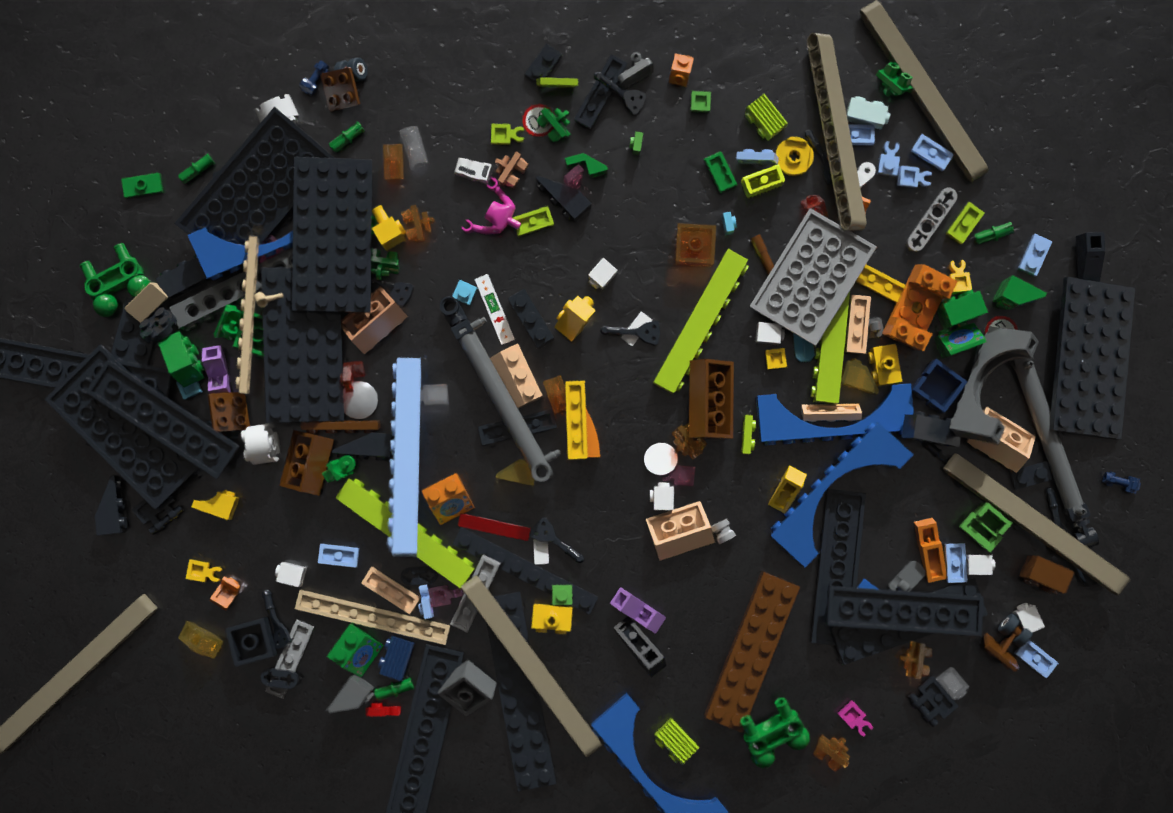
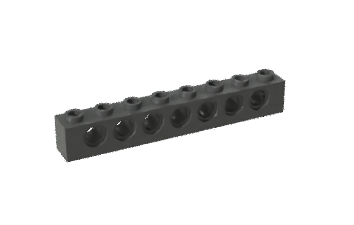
(183, 309)

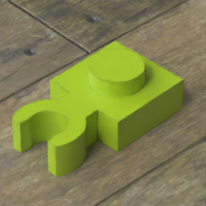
(502, 134)

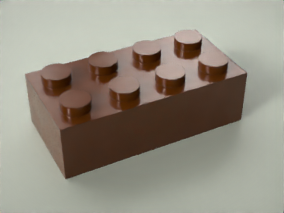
(711, 399)

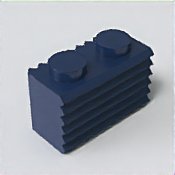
(396, 657)

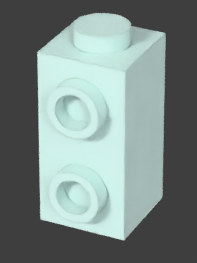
(867, 113)

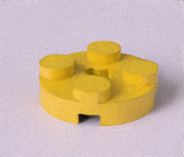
(802, 149)

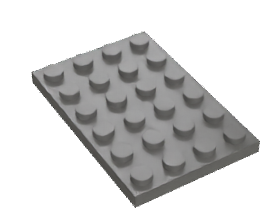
(813, 277)

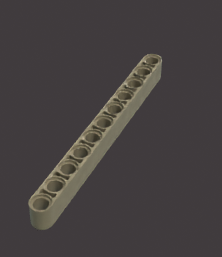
(924, 91)
(836, 132)
(1036, 524)
(531, 666)
(75, 671)

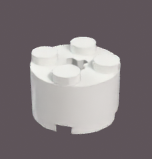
(284, 105)
(261, 444)

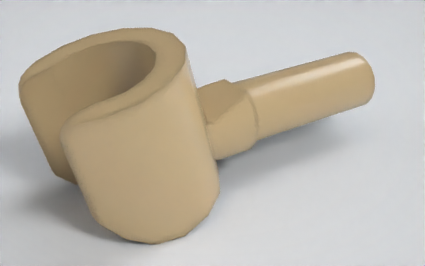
(263, 300)

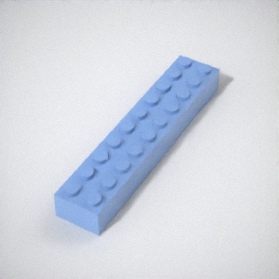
(406, 460)

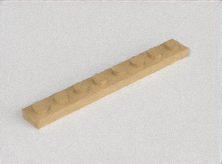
(248, 307)
(372, 617)

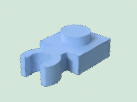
(889, 163)
(911, 177)
(425, 605)

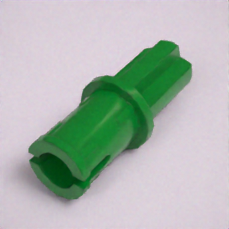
(346, 137)
(196, 169)
(994, 233)
(393, 689)

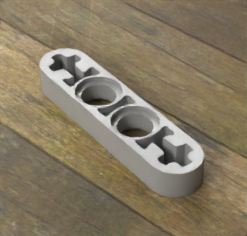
(933, 221)

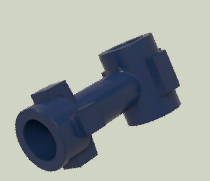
(309, 86)
(1131, 485)

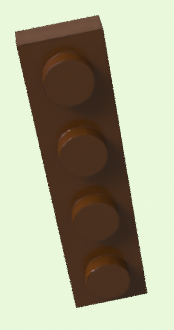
(348, 426)

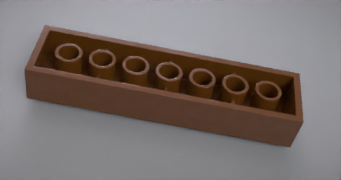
(751, 651)

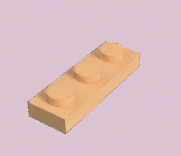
(858, 324)
(831, 412)
(391, 590)

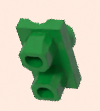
(892, 82)
(559, 130)
(384, 266)
(229, 323)
(339, 469)

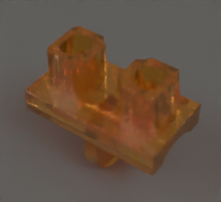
(393, 161)
(413, 216)
(556, 393)
(686, 444)
(914, 660)
(835, 749)

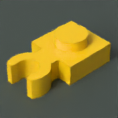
(963, 279)
(200, 571)

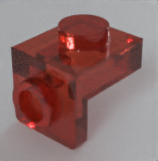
(816, 203)
(351, 370)

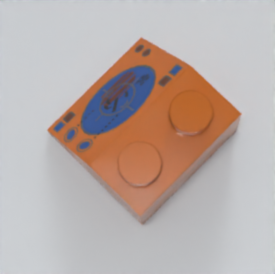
(448, 498)

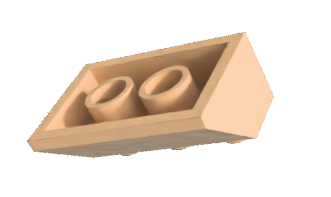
(516, 376)
(1013, 447)
(680, 530)

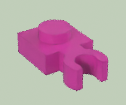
(853, 717)

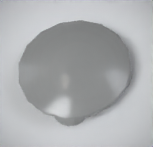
(361, 402)

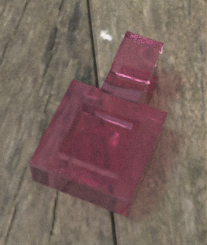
(574, 177)
(442, 595)

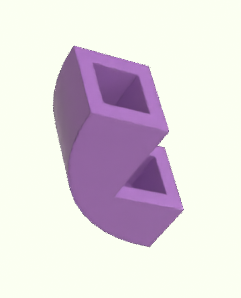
(216, 369)
(638, 610)

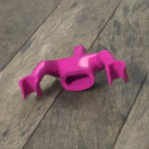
(497, 214)

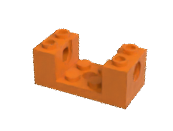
(928, 289)

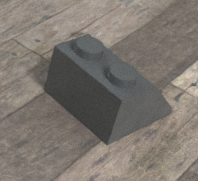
(468, 688)
(353, 695)

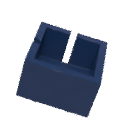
(938, 386)

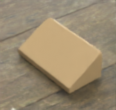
(146, 302)

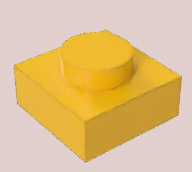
(775, 358)

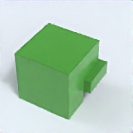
(985, 526)

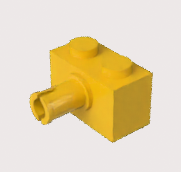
(388, 230)
(575, 316)
(885, 365)
(552, 618)

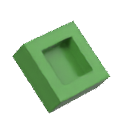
(700, 101)
(636, 142)
(562, 594)

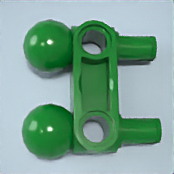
(113, 280)
(774, 732)

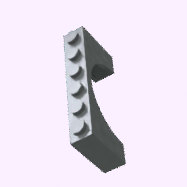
(1000, 348)

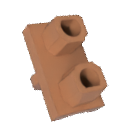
(515, 163)

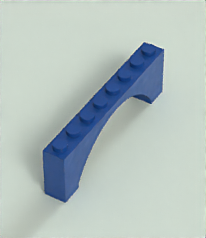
(220, 256)
(779, 424)
(796, 530)
(617, 731)

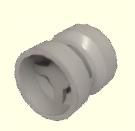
(723, 531)

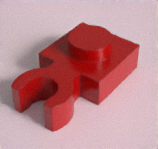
(378, 709)

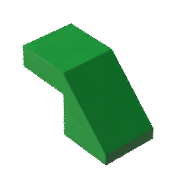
(593, 166)

